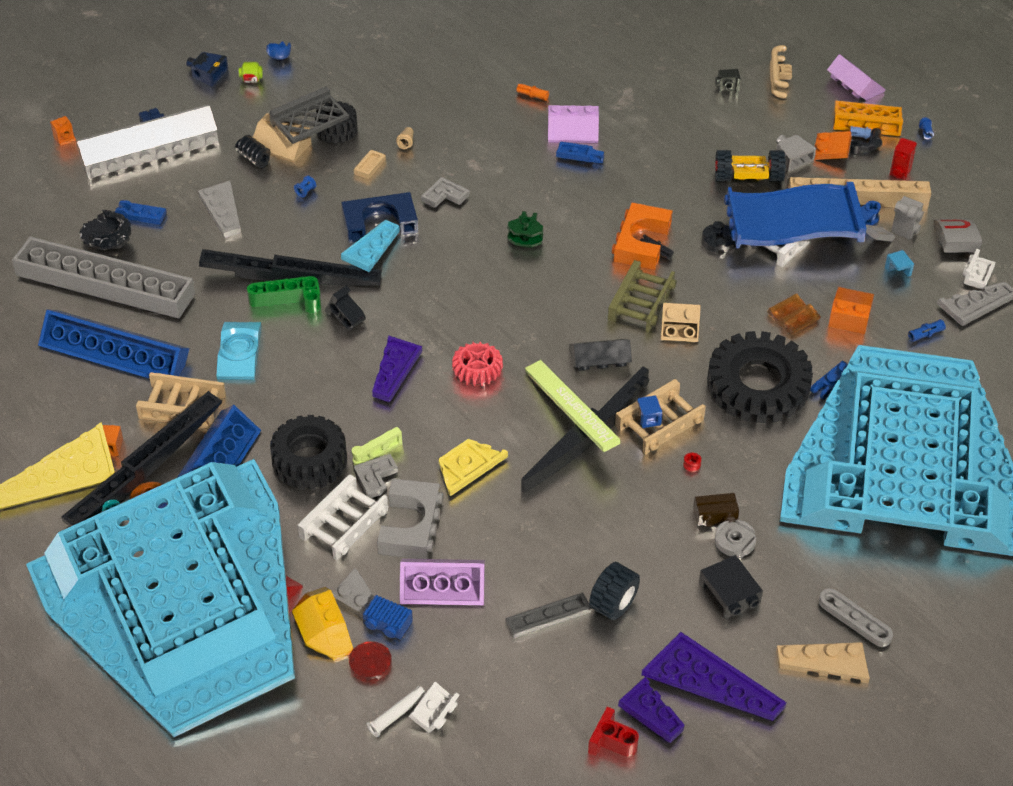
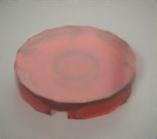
(370, 661)

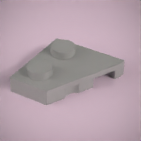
(353, 594)

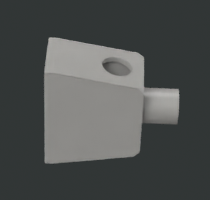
(797, 151)

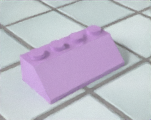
(442, 581)

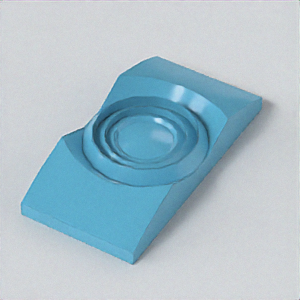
(238, 350)

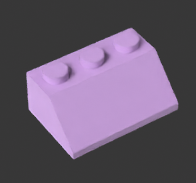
(854, 79)
(573, 124)

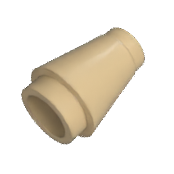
(405, 138)

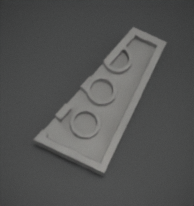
(976, 303)

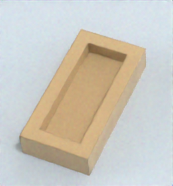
(369, 164)

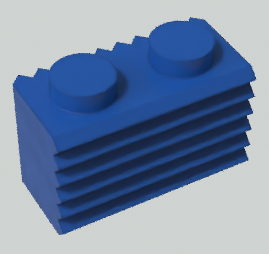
(387, 617)

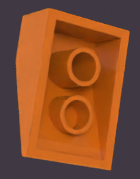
(851, 310)

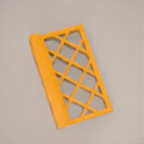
(888, 125)

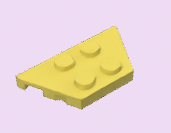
(468, 463)

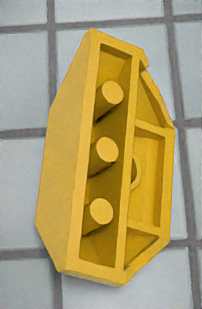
(322, 624)

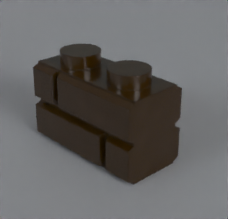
(715, 509)

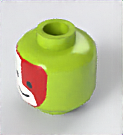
(251, 72)

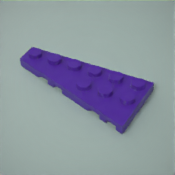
(701, 672)

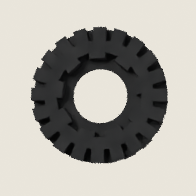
(782, 399)

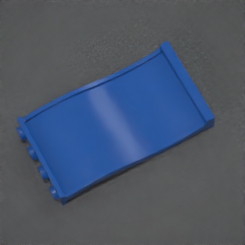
(795, 214)

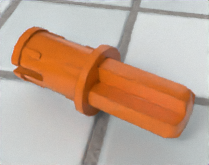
(533, 92)

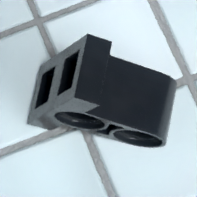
(345, 309)

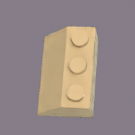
(277, 142)

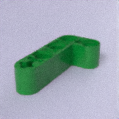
(285, 292)

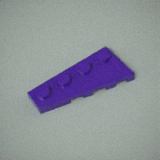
(394, 367)

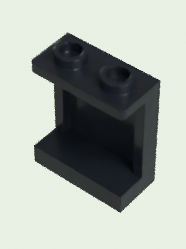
(731, 586)

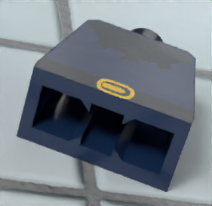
(208, 67)

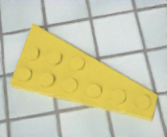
(67, 469)

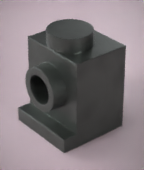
(728, 80)

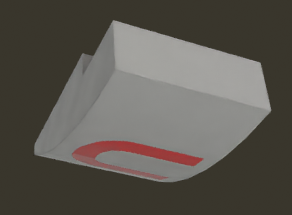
(958, 235)

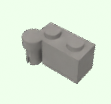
(907, 217)

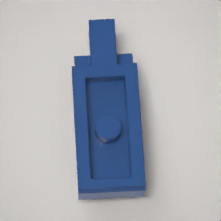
(579, 152)

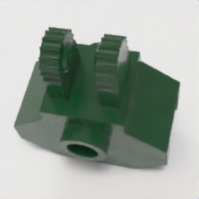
(526, 230)

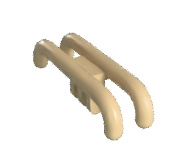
(779, 71)

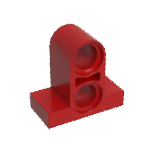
(616, 740)

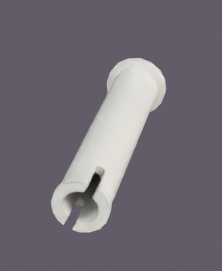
(396, 711)

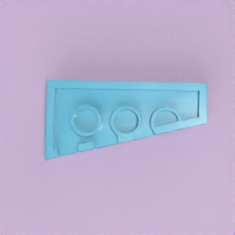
(371, 246)

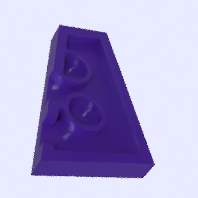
(649, 709)

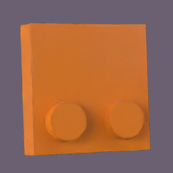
(832, 145)

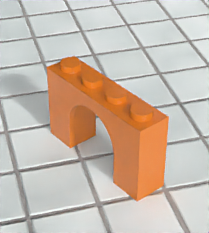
(639, 219)

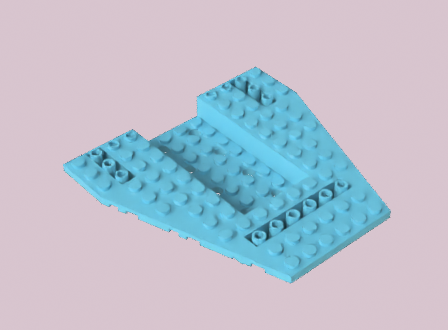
(918, 402)
(209, 651)

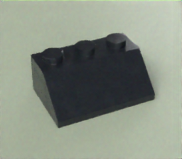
(601, 353)

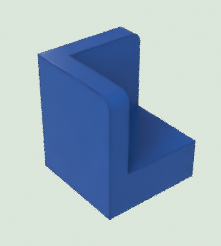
(650, 411)

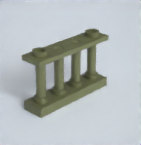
(629, 285)

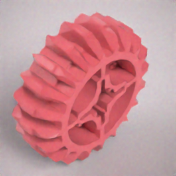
(477, 359)

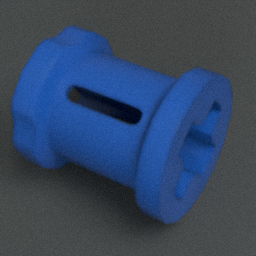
(305, 186)

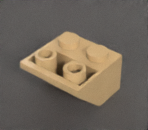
(680, 322)

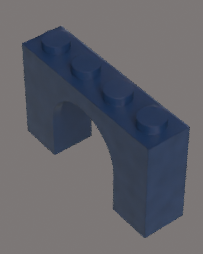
(396, 205)

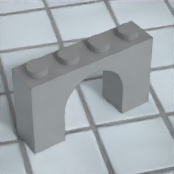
(416, 540)

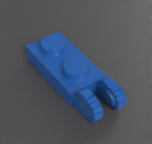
(141, 212)
(829, 380)

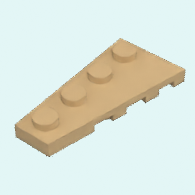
(833, 659)

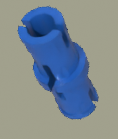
(935, 326)

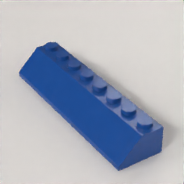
(111, 345)
(223, 443)

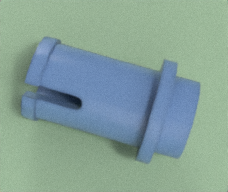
(861, 132)

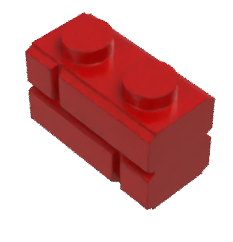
(903, 158)

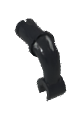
(873, 144)

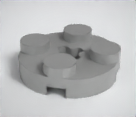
(732, 547)

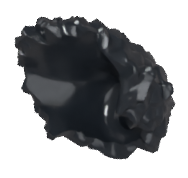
(107, 231)

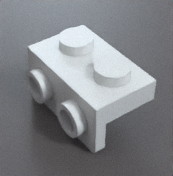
(978, 271)
(433, 707)

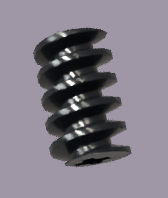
(253, 151)

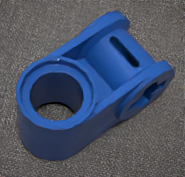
(870, 212)

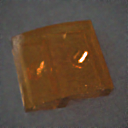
(793, 314)

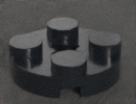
(715, 230)

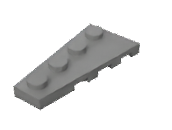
(221, 207)

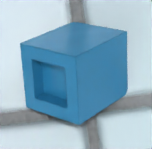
(899, 261)

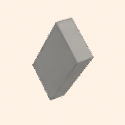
(879, 233)

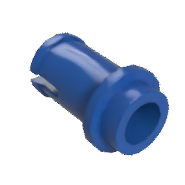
(925, 124)

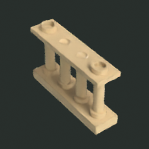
(665, 394)
(167, 412)

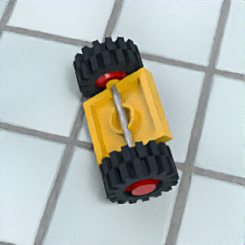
(750, 166)

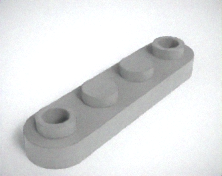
(856, 617)

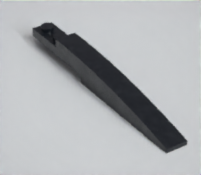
(288, 267)
(576, 441)
(144, 460)

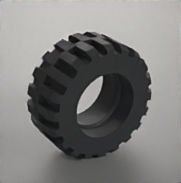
(314, 470)

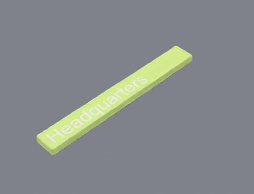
(573, 406)

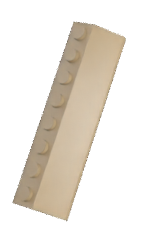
(883, 191)

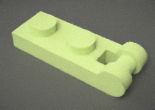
(377, 446)

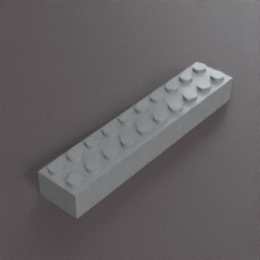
(104, 277)

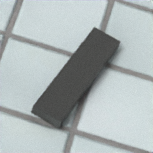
(548, 615)

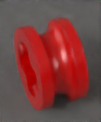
(689, 465)

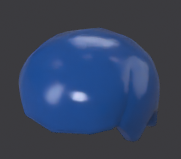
(278, 51)

